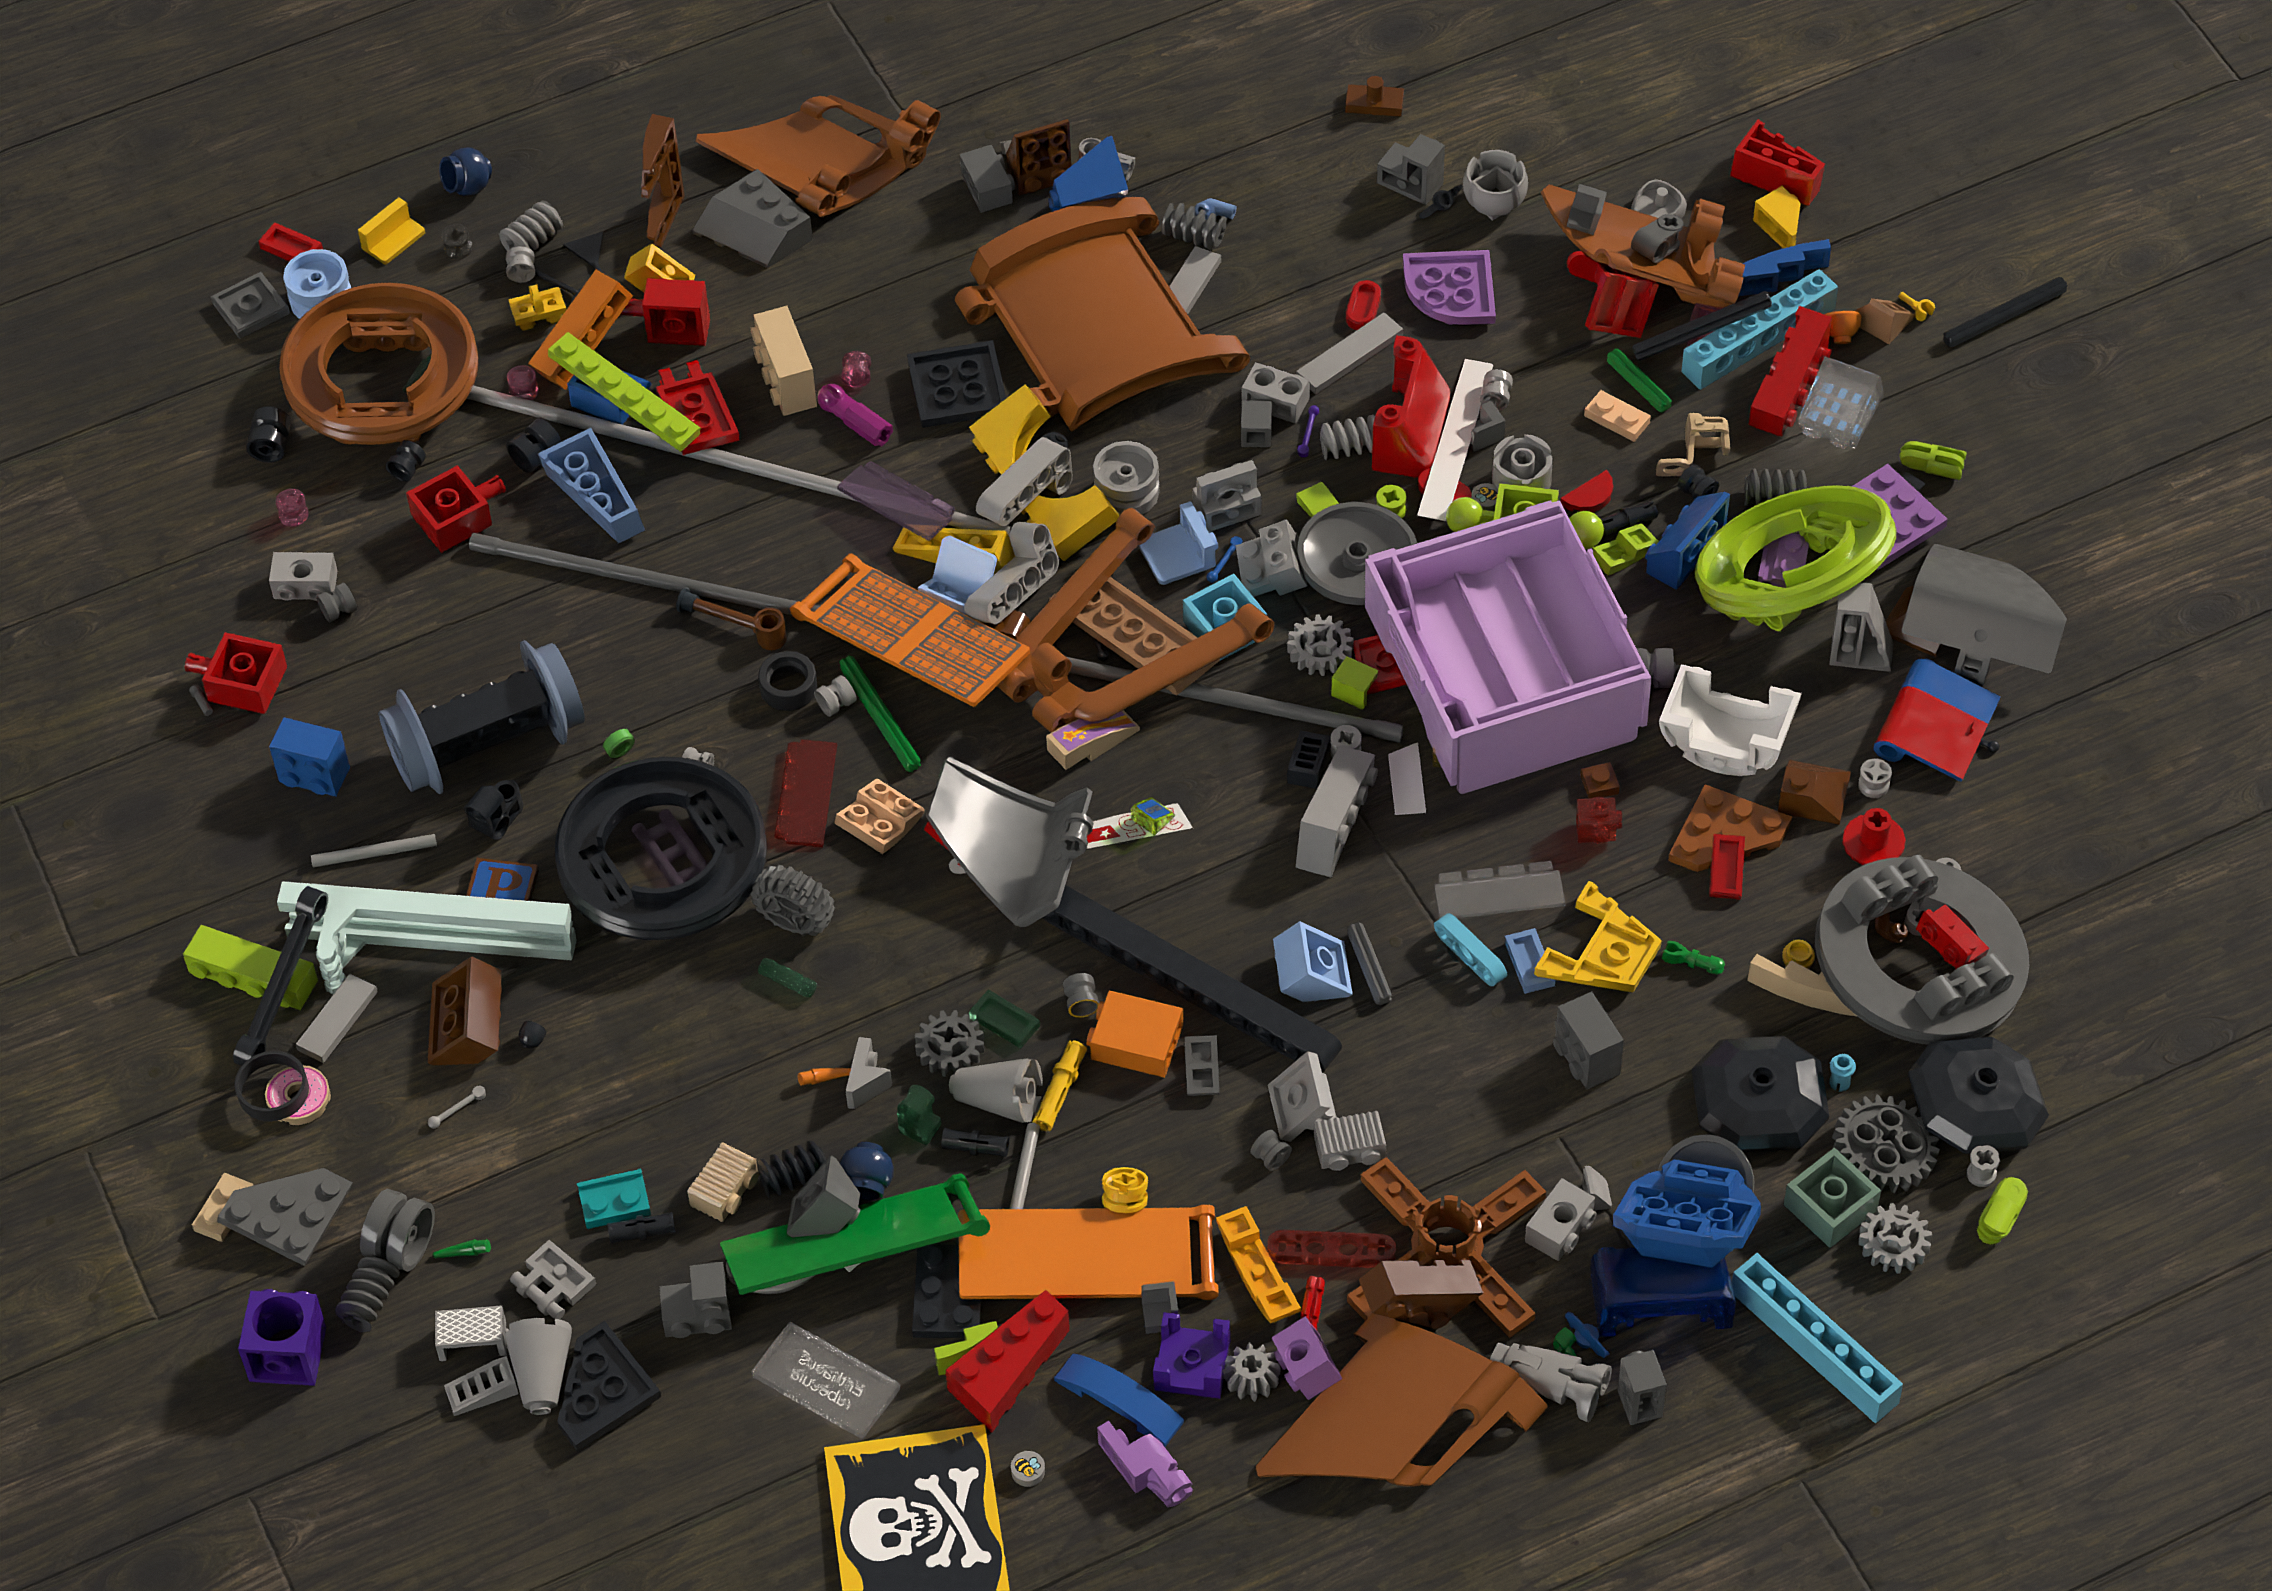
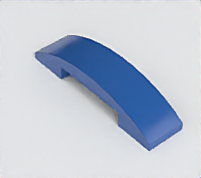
(1120, 1394)

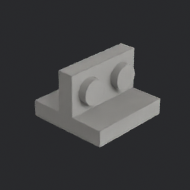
(1301, 1097)

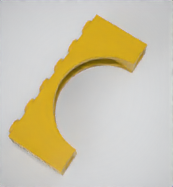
(1005, 438)

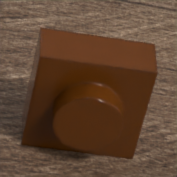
(1599, 780)

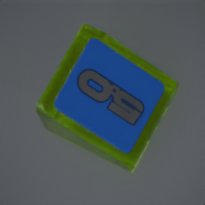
(1151, 815)

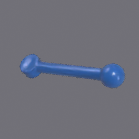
(1212, 576)

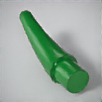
(468, 1248)

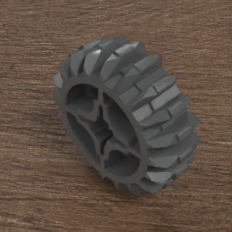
(792, 900)

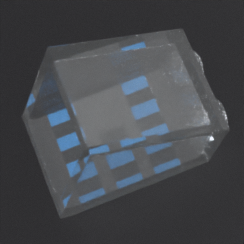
(1840, 403)

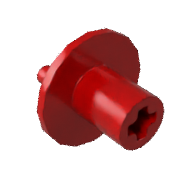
(1873, 837)

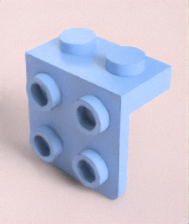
(1181, 548)
(958, 573)

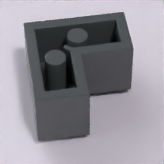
(1414, 169)
(697, 1305)

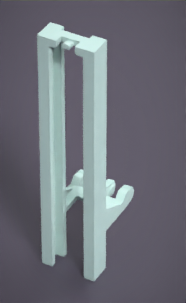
(429, 922)

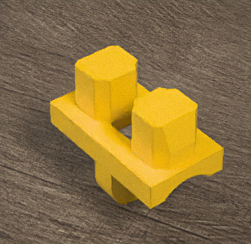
(547, 305)

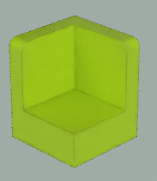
(1352, 682)

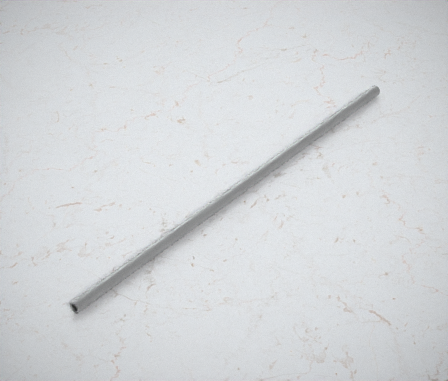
(708, 455)

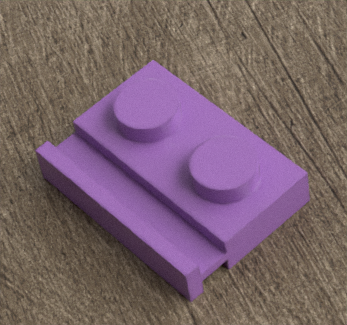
(1780, 556)

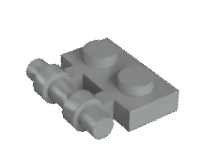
(558, 1272)

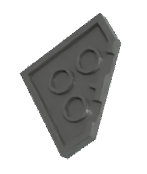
(287, 1212)

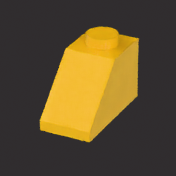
(1778, 216)
(654, 264)

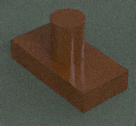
(1374, 98)

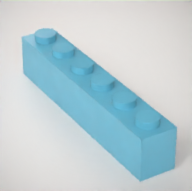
(1816, 1338)

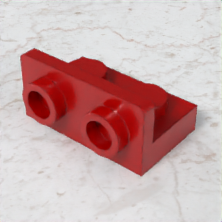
(1951, 937)

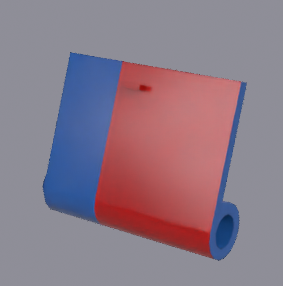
(1936, 719)

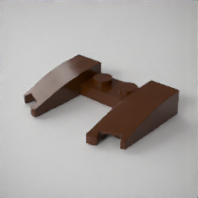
(662, 166)

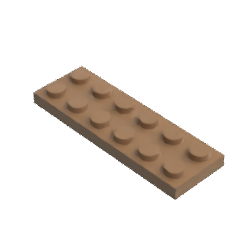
(1134, 629)

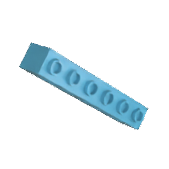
(1749, 337)

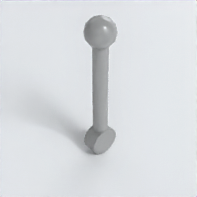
(477, 1093)

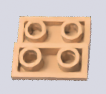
(879, 816)

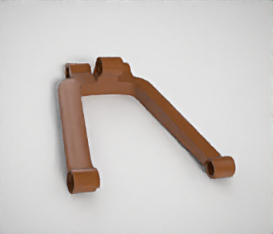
(1048, 668)

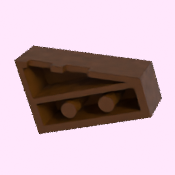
(1420, 1293)

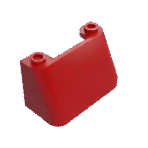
(1410, 434)

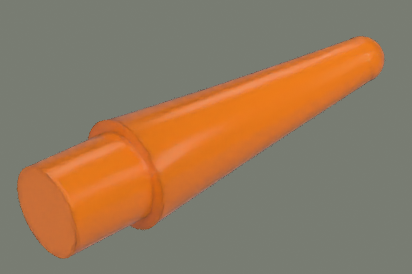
(820, 1075)

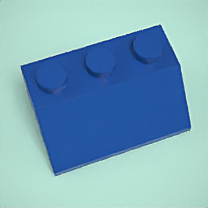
(1682, 543)

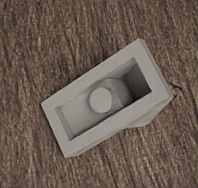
(865, 1078)

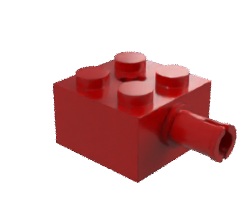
(673, 311)
(452, 507)
(241, 672)

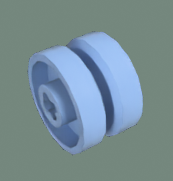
(314, 277)

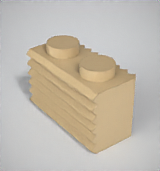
(723, 1182)

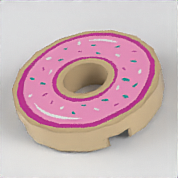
(289, 1081)

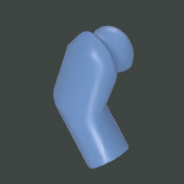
(1215, 206)

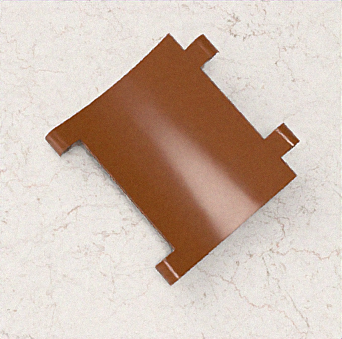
(1091, 308)

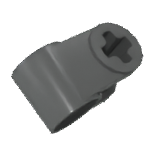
(1658, 238)

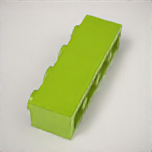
(245, 965)

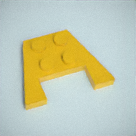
(1614, 956)

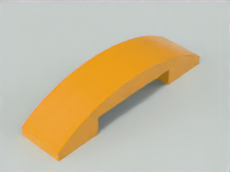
(1255, 1265)

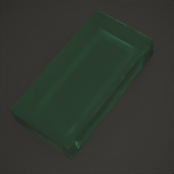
(1004, 1019)

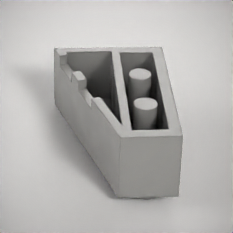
(1860, 631)

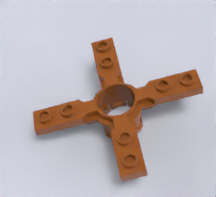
(1485, 1217)

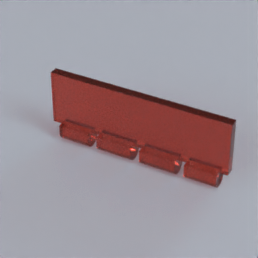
(806, 792)

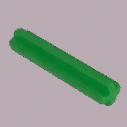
(1639, 380)

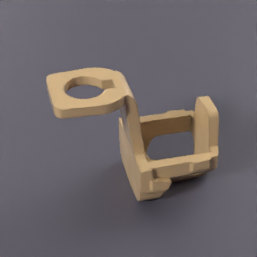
(1695, 424)

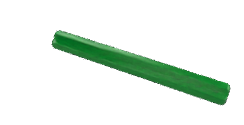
(880, 714)

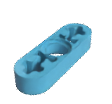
(1470, 949)

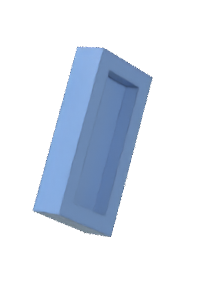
(1525, 952)

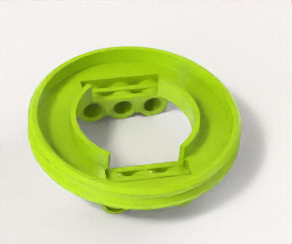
(1836, 518)

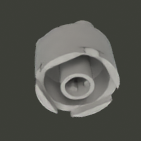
(1522, 462)

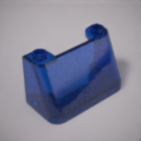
(1646, 1286)

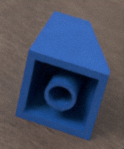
(1091, 178)

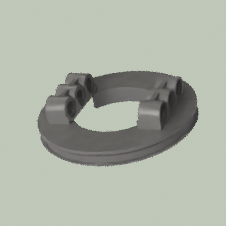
(1949, 1006)

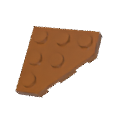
(1727, 815)

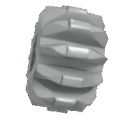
(1258, 1361)

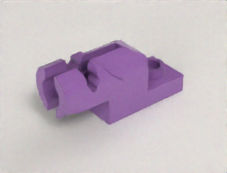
(1145, 1465)

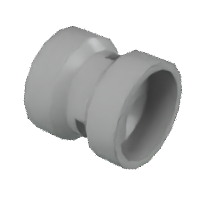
(1496, 388)
(834, 696)

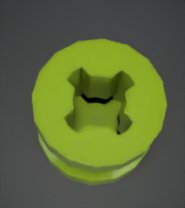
(1395, 496)

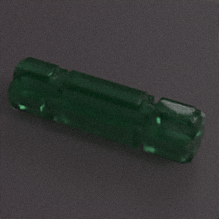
(787, 977)

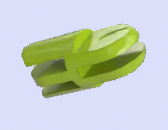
(1933, 459)
(2002, 1210)

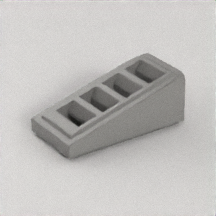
(495, 1393)

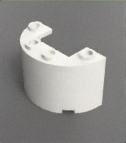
(1725, 730)

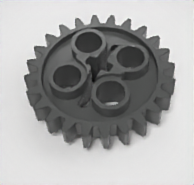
(1886, 1142)

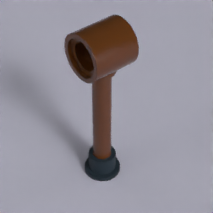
(766, 624)

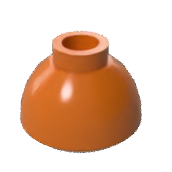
(1844, 325)

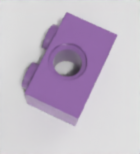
(1306, 1359)

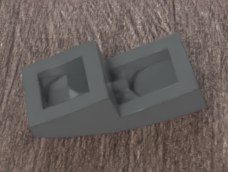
(1202, 1065)

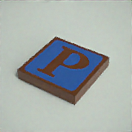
(503, 879)

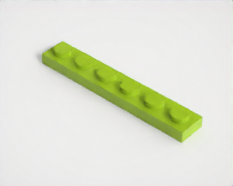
(624, 391)

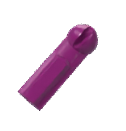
(854, 414)

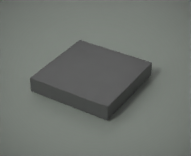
(250, 305)

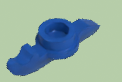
(1586, 1335)

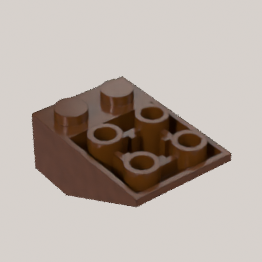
(1039, 156)

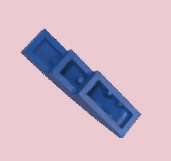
(1783, 265)

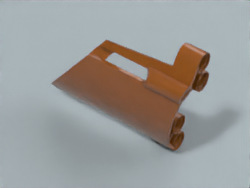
(1689, 270)

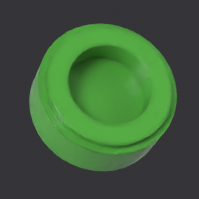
(618, 743)

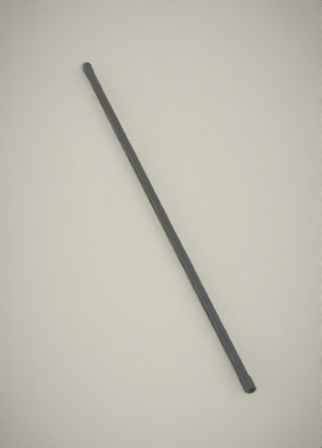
(495, 546)

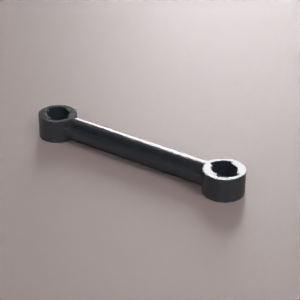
(309, 909)

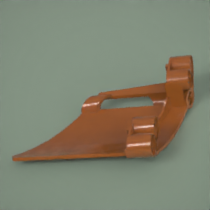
(824, 161)
(1394, 1402)

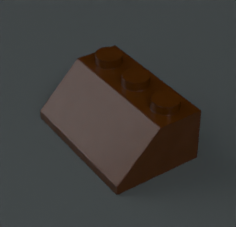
(465, 1014)

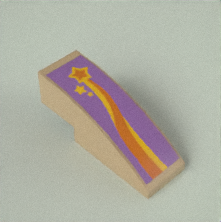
(1089, 739)

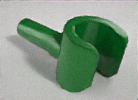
(1563, 1341)

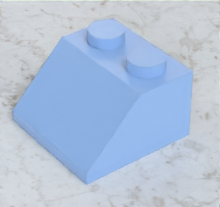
(1311, 964)

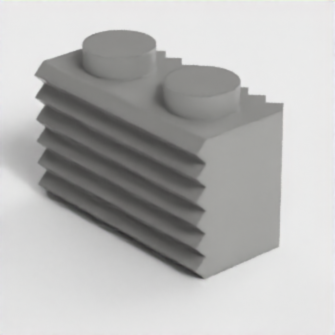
(1349, 1140)

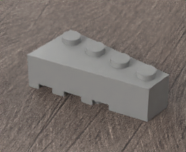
(1334, 810)

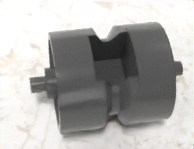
(1660, 666)

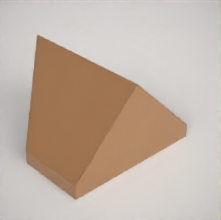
(1884, 319)

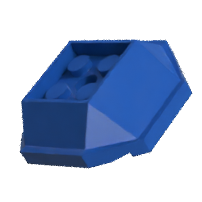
(1688, 1213)

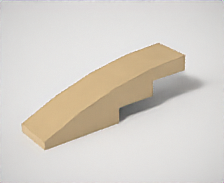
(1796, 984)

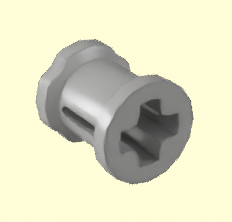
(1983, 1166)

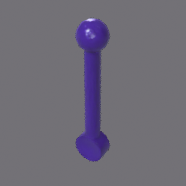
(1303, 450)

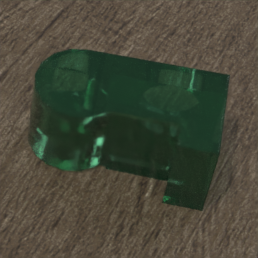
(916, 1115)

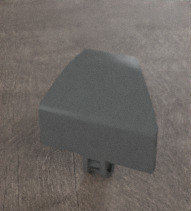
(1984, 611)
(1009, 839)

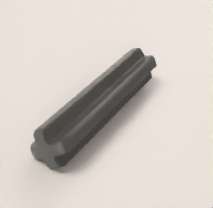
(1369, 963)

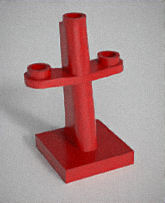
(1620, 299)

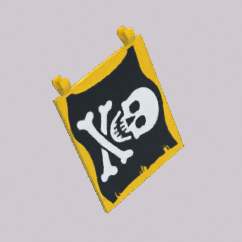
(917, 1513)

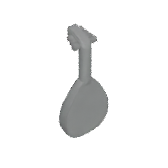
(1659, 198)

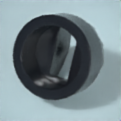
(531, 1034)

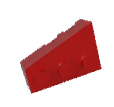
(1772, 163)

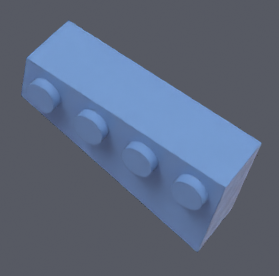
(591, 481)

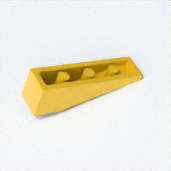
(992, 541)

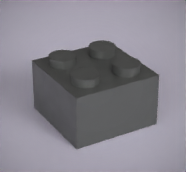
(1588, 1041)

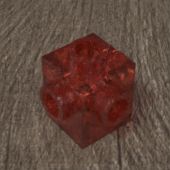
(1597, 820)

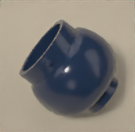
(465, 171)
(868, 1169)

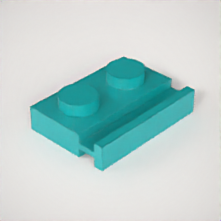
(613, 1198)

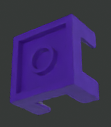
(1191, 1358)

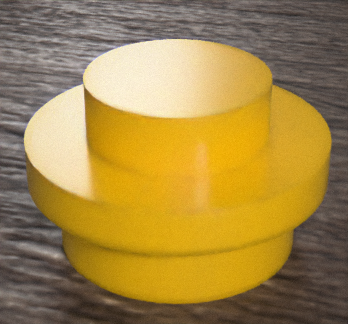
(1799, 952)

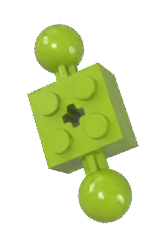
(1514, 499)

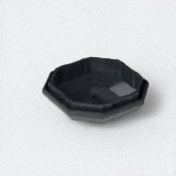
(1974, 1113)
(1754, 1114)

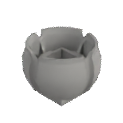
(1492, 171)

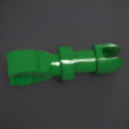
(1677, 953)

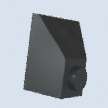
(824, 1202)

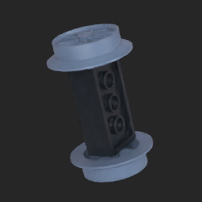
(482, 718)

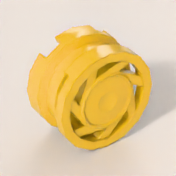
(1124, 1190)

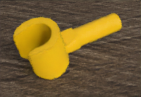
(1919, 307)

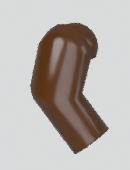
(1890, 931)

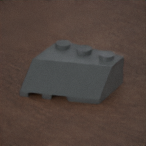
(755, 221)

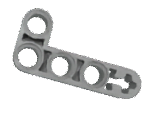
(1039, 468)
(1029, 569)

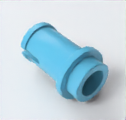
(1842, 1068)

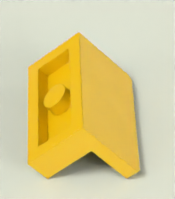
(390, 232)

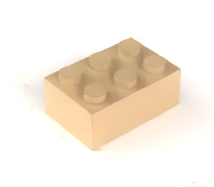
(783, 361)

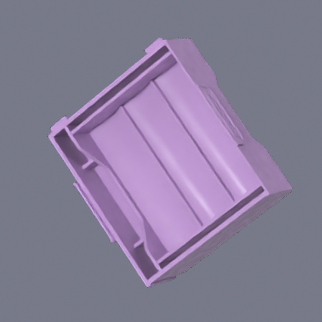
(1509, 646)

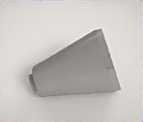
(1000, 1088)
(538, 1360)

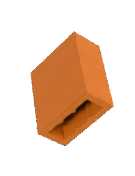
(1135, 1033)

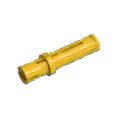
(1064, 1074)

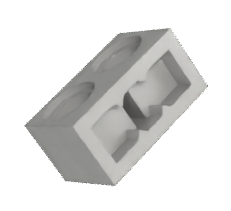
(1285, 390)

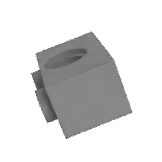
(302, 575)
(1563, 1203)

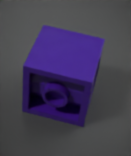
(288, 1360)

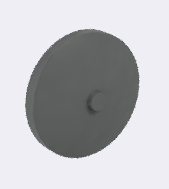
(1338, 542)

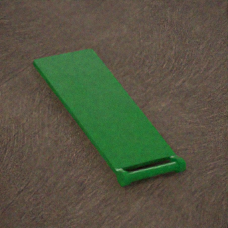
(879, 1231)

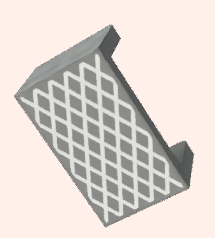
(469, 1328)

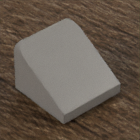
(1596, 1186)

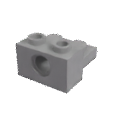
(1228, 495)
(1271, 561)

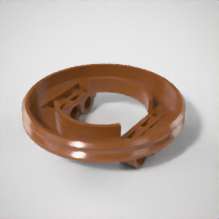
(385, 319)

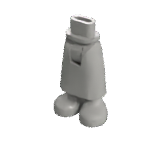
(1555, 1375)

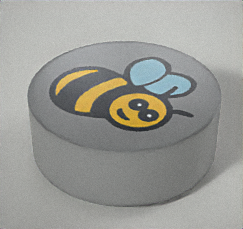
(1486, 496)
(1028, 1468)

